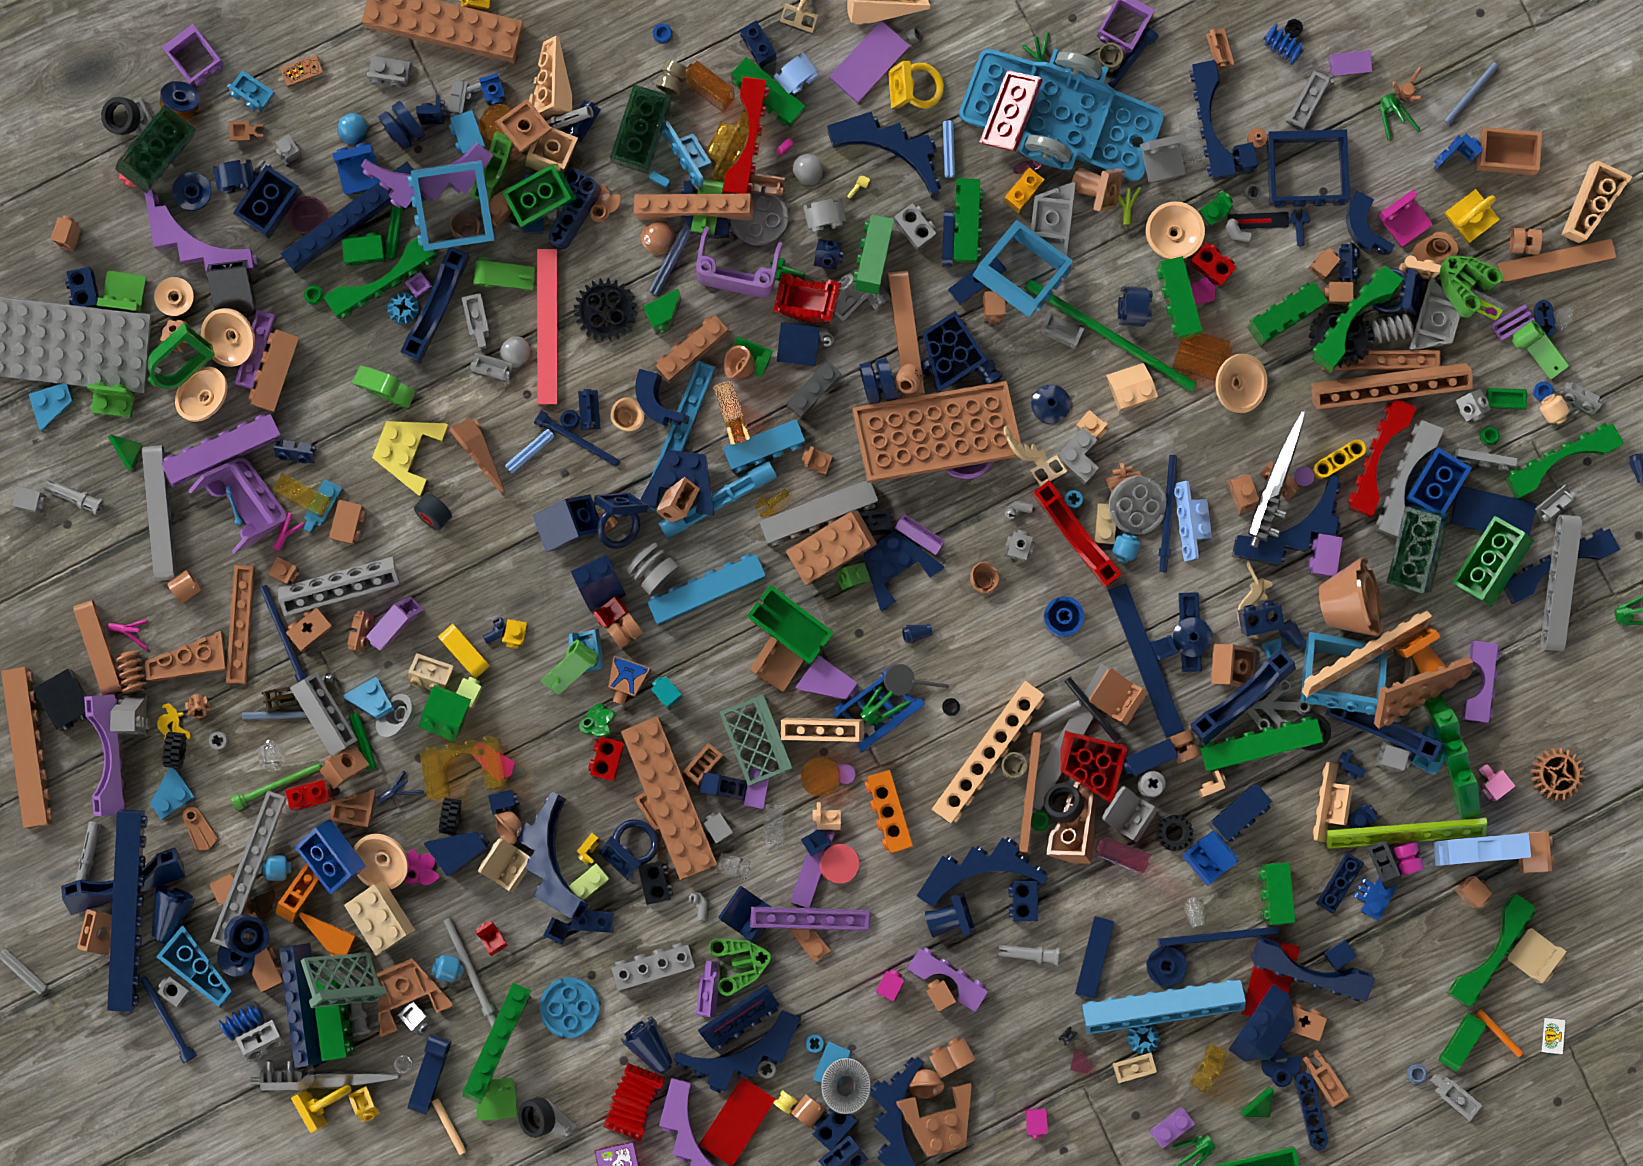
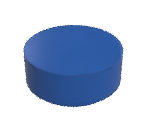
(662, 33)
(1542, 390)

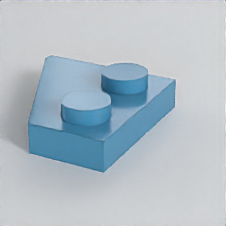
(50, 403)
(370, 698)
(171, 794)

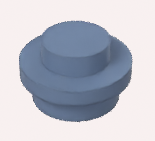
(1417, 1073)

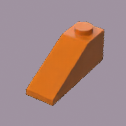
(297, 894)
(331, 937)

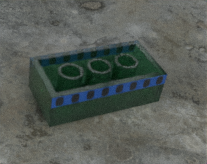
(640, 129)
(155, 149)
(1418, 549)

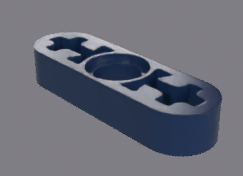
(947, 250)

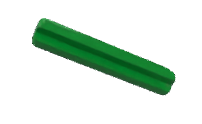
(394, 231)
(362, 740)

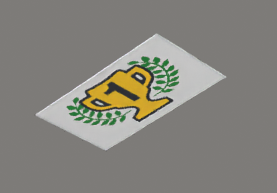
(1553, 1036)

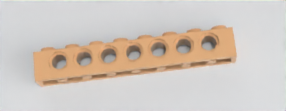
(1025, 692)

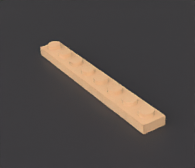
(1370, 651)

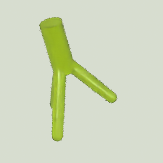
(1127, 207)

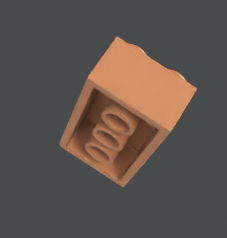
(831, 547)

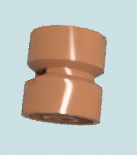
(1519, 238)
(624, 631)
(1185, 738)

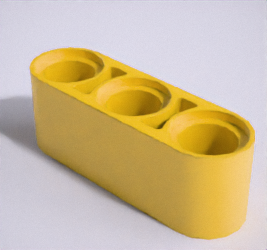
(1348, 457)
(464, 651)

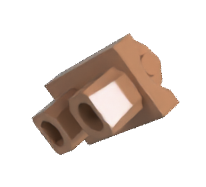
(1112, 482)

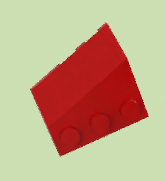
(1092, 763)

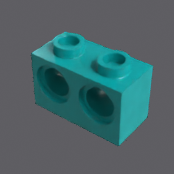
(666, 692)

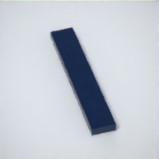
(1218, 936)

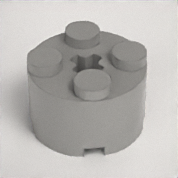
(824, 214)

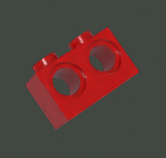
(1209, 269)
(611, 760)

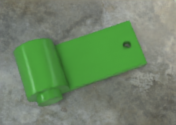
(698, 222)
(503, 274)
(1541, 348)
(577, 661)

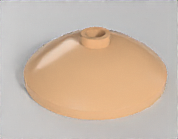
(1178, 218)
(219, 330)
(1249, 383)
(201, 394)
(378, 868)

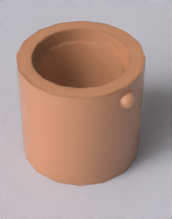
(184, 587)
(808, 1111)

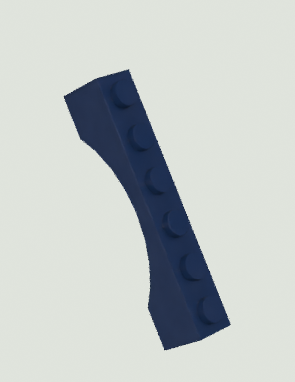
(1207, 80)
(436, 305)
(1524, 584)
(1263, 681)
(1396, 733)
(84, 895)
(1351, 982)

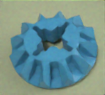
(407, 315)
(1144, 1047)

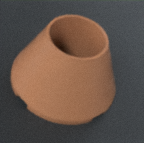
(1352, 600)

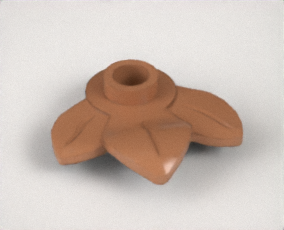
(605, 203)

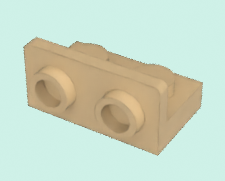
(429, 672)

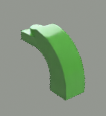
(496, 167)

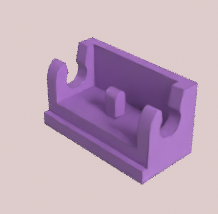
(1350, 63)

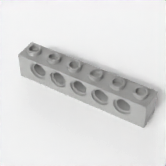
(338, 586)

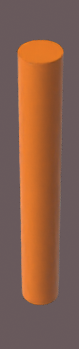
(1499, 1033)

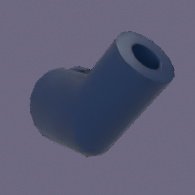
(497, 631)

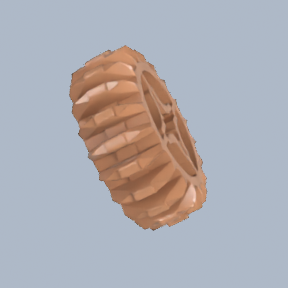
(1574, 781)

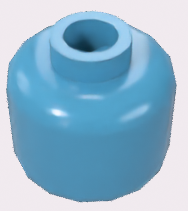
(1126, 547)
(276, 868)
(447, 968)

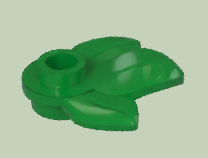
(598, 720)

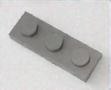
(1485, 459)

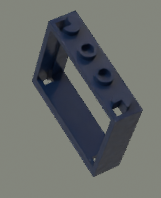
(1304, 137)

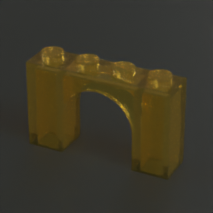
(436, 764)

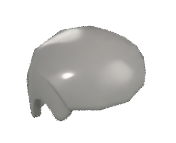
(808, 169)
(515, 351)

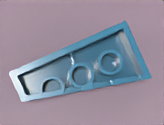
(191, 963)

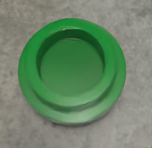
(313, 295)
(1489, 435)
(1039, 821)

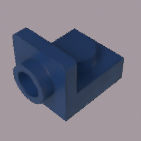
(1362, 817)

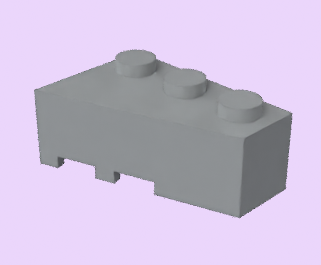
(130, 716)

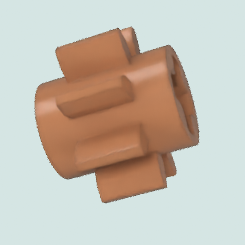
(197, 706)

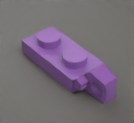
(708, 990)

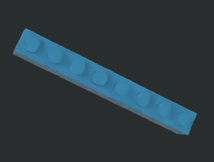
(1163, 1006)

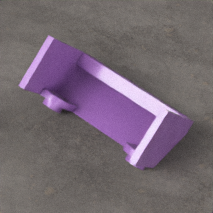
(756, 285)
(251, 498)

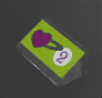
(1489, 307)

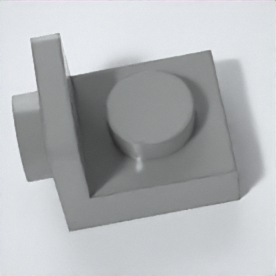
(415, 1019)

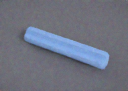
(949, 154)
(529, 451)

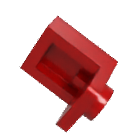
(610, 612)
(491, 937)

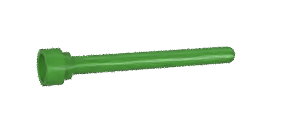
(240, 801)

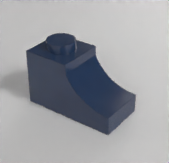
(723, 786)

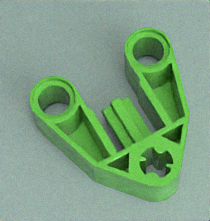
(1460, 274)
(384, 386)
(737, 946)

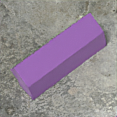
(919, 534)

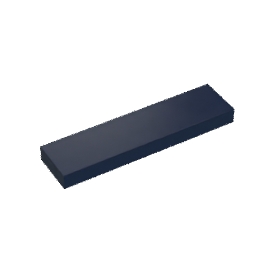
(1187, 609)
(1094, 957)

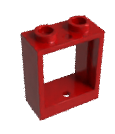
(313, 795)

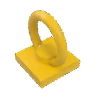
(902, 85)
(1472, 215)
(312, 1110)

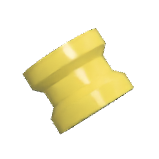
(785, 1102)

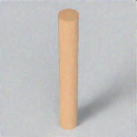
(449, 1126)

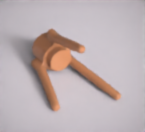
(1407, 90)

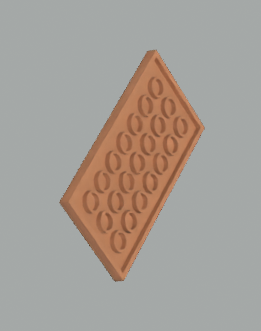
(935, 431)

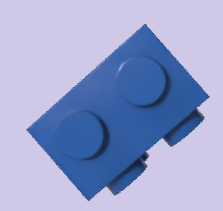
(1467, 146)
(350, 168)
(1210, 857)

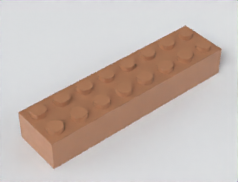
(447, 26)
(669, 798)

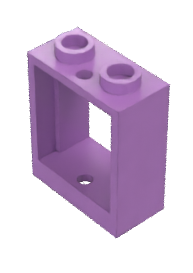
(1137, 8)
(183, 40)

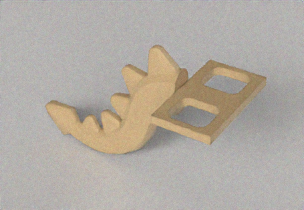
(800, 12)
(1038, 457)
(1255, 595)

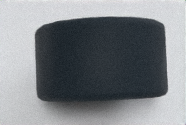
(432, 511)

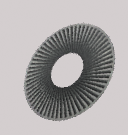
(857, 1098)

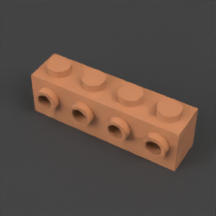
(692, 349)
(274, 370)

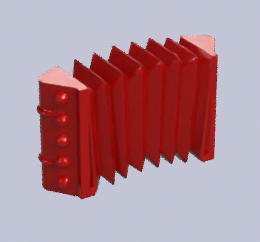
(806, 299)
(631, 1101)

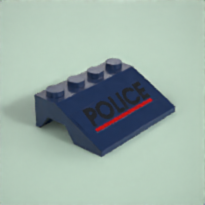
(738, 1017)

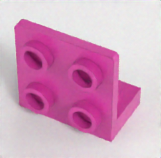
(1405, 219)

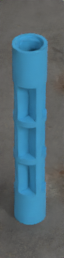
(729, 493)

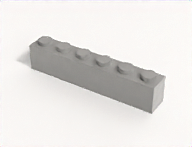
(818, 512)

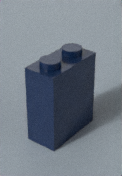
(1149, 758)

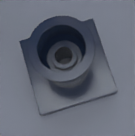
(952, 917)

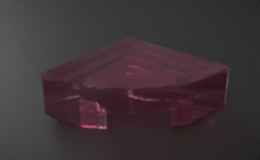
(1018, 169)
(1080, 1063)

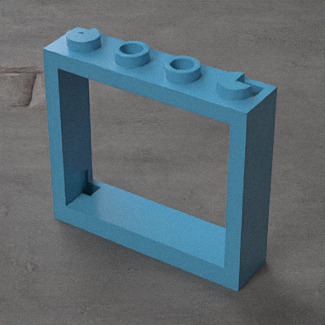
(417, 202)
(1010, 291)
(1334, 699)

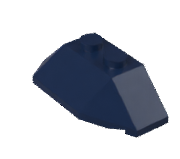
(1265, 1027)

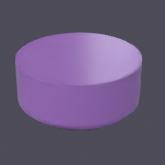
(1304, 476)
(847, 773)

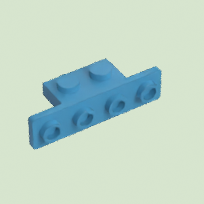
(690, 153)

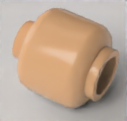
(1554, 409)

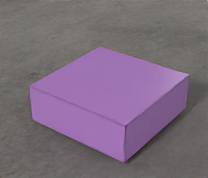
(418, 285)

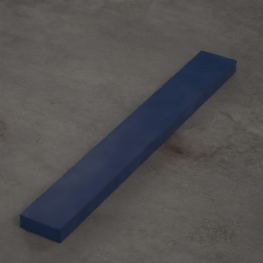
(1145, 660)

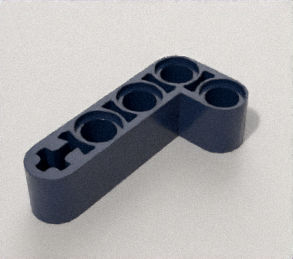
(571, 211)
(429, 1073)

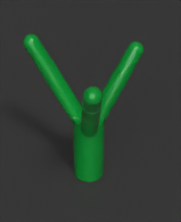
(1040, 58)

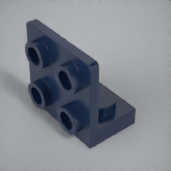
(738, 913)

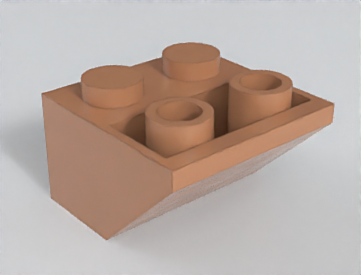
(1541, 858)

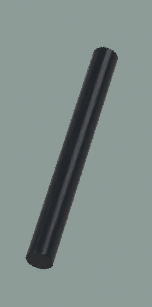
(1092, 709)

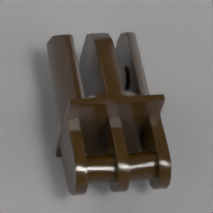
(279, 698)

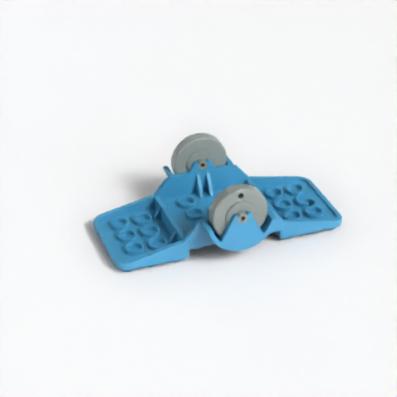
(1072, 114)

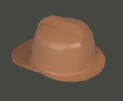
(1436, 248)

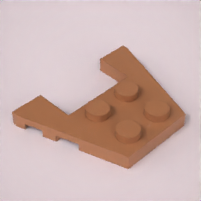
(404, 984)
(940, 1130)

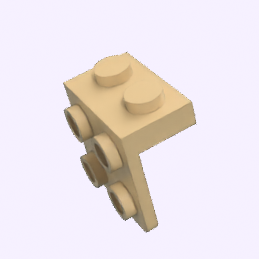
(505, 865)
(1536, 956)

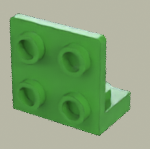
(123, 292)
(111, 400)
(499, 1100)

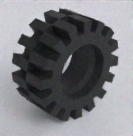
(174, 750)
(450, 816)
(1186, 828)

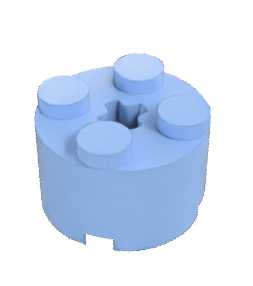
(796, 74)

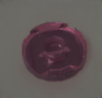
(307, 214)

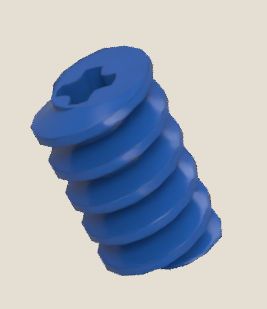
(1283, 44)
(242, 1022)

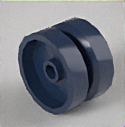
(400, 126)
(879, 381)

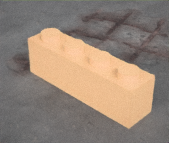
(822, 729)

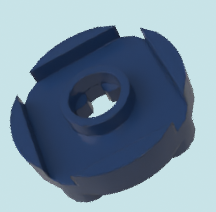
(1165, 977)

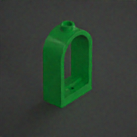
(187, 334)

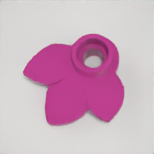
(423, 867)

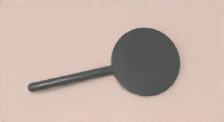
(901, 679)

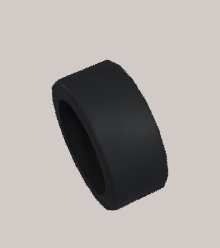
(108, 111)
(1326, 731)
(1073, 812)
(526, 1119)

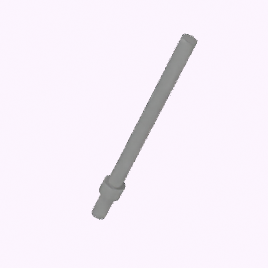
(488, 1009)

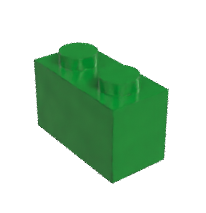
(363, 249)

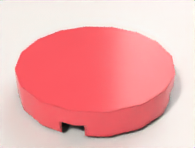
(839, 863)

